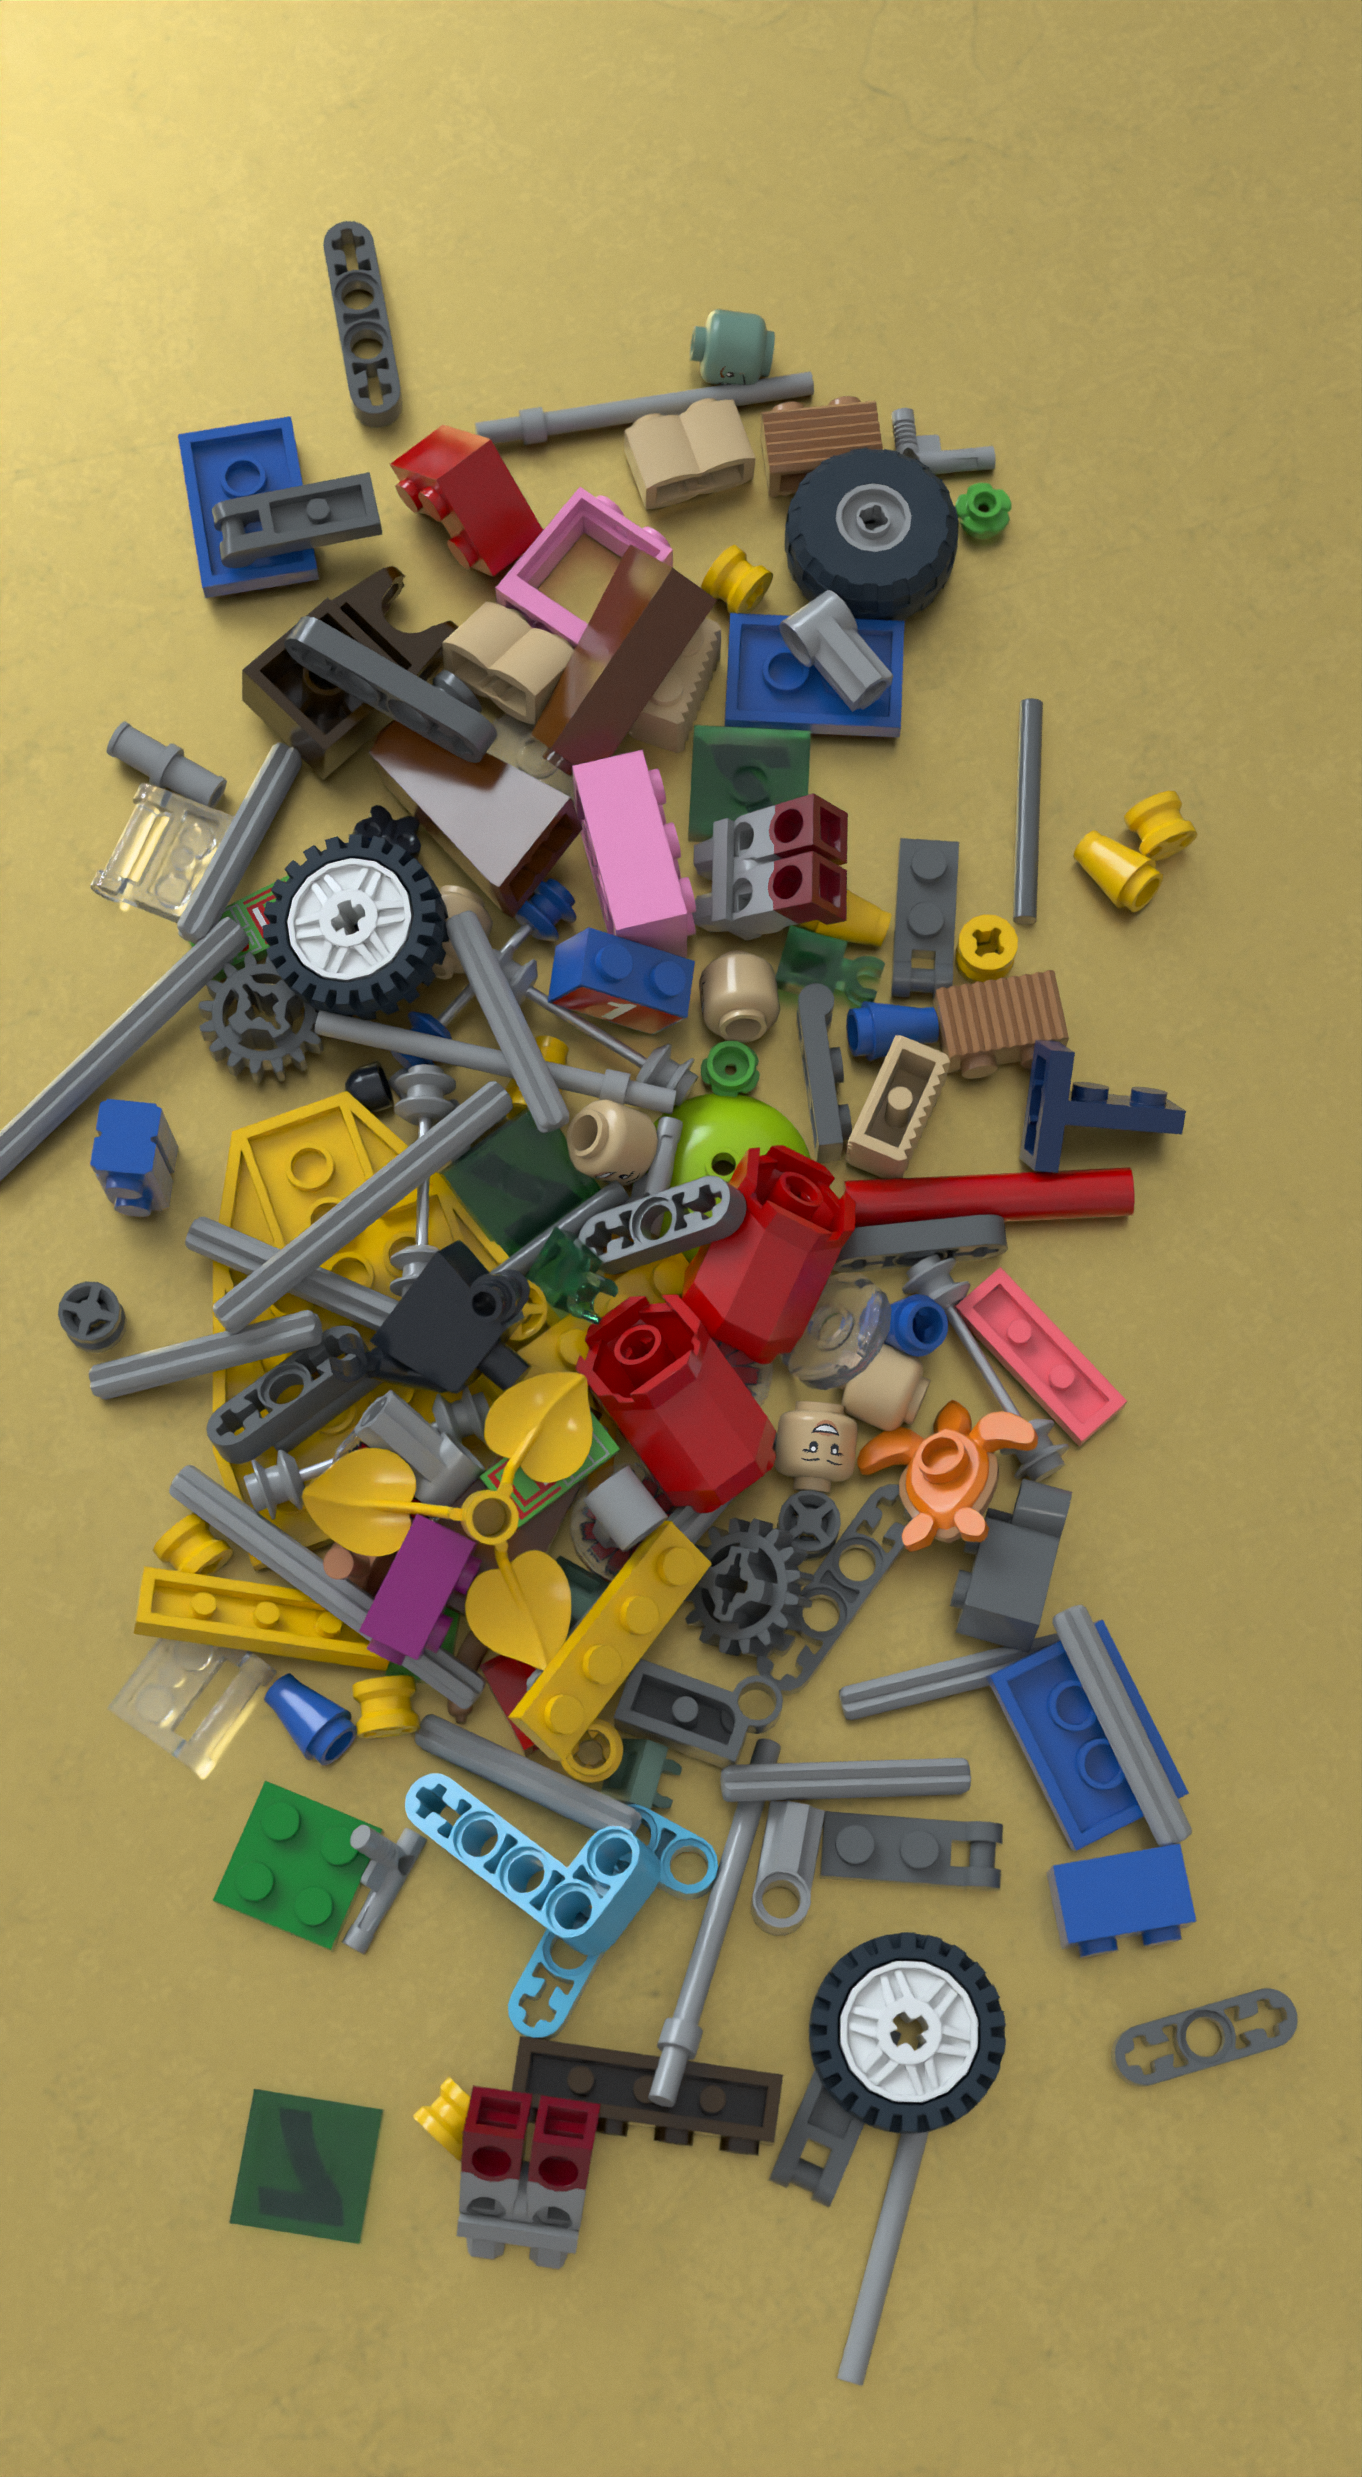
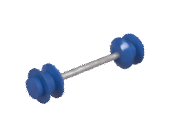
(537, 918)

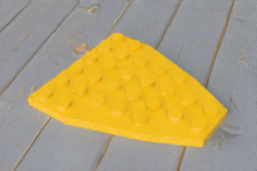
(278, 1185)

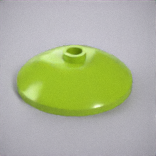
(724, 1130)

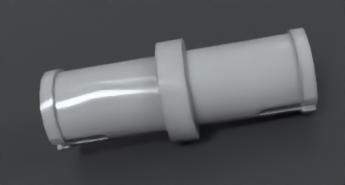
(166, 765)

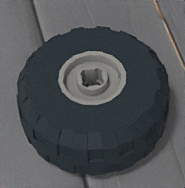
(872, 533)

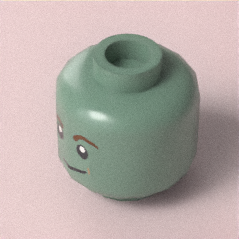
(732, 348)

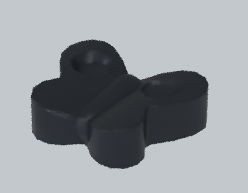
(399, 831)

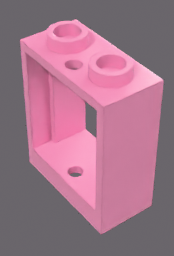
(581, 514)

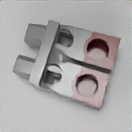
(774, 869)
(521, 2200)

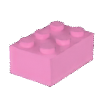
(633, 852)

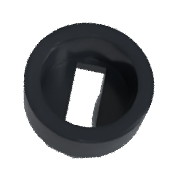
(370, 1087)

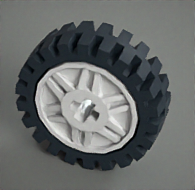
(396, 917)
(959, 2041)

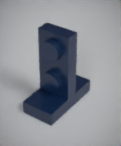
(1088, 1105)

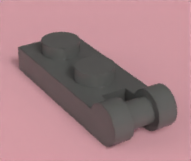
(297, 519)
(924, 915)
(821, 1072)
(909, 1851)
(828, 2125)

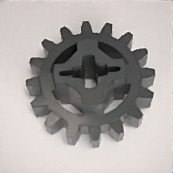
(250, 1033)
(752, 1618)

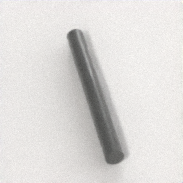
(1028, 811)

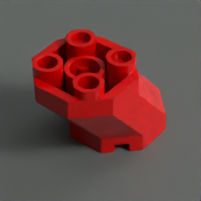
(771, 1271)
(677, 1402)

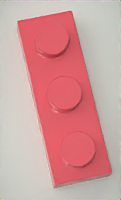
(1040, 1356)

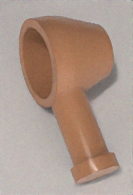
(363, 1570)

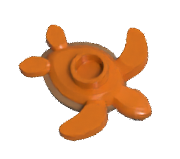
(948, 1473)

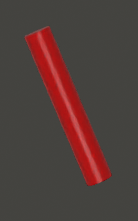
(1008, 1195)

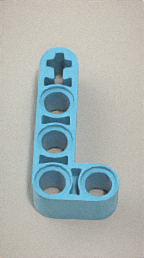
(666, 1843)
(517, 1858)

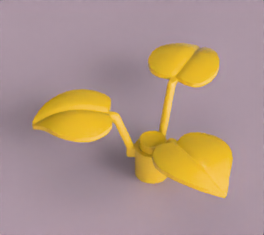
(511, 1609)

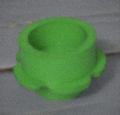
(978, 523)
(730, 1054)

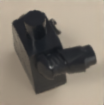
(446, 1329)

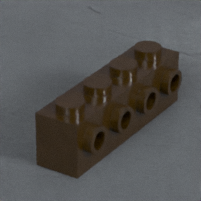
(711, 2099)

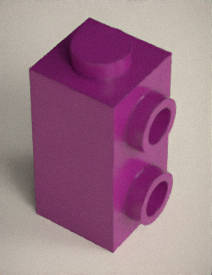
(417, 1590)

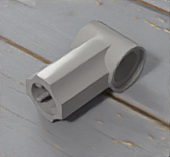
(829, 639)
(438, 1460)
(623, 1511)
(787, 1861)

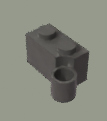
(1012, 1568)
(691, 1713)

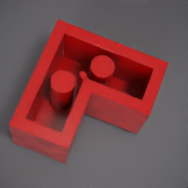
(470, 490)

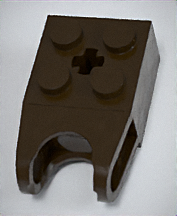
(317, 715)

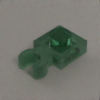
(820, 960)
(568, 1275)

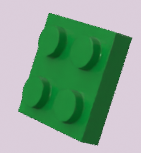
(295, 1867)

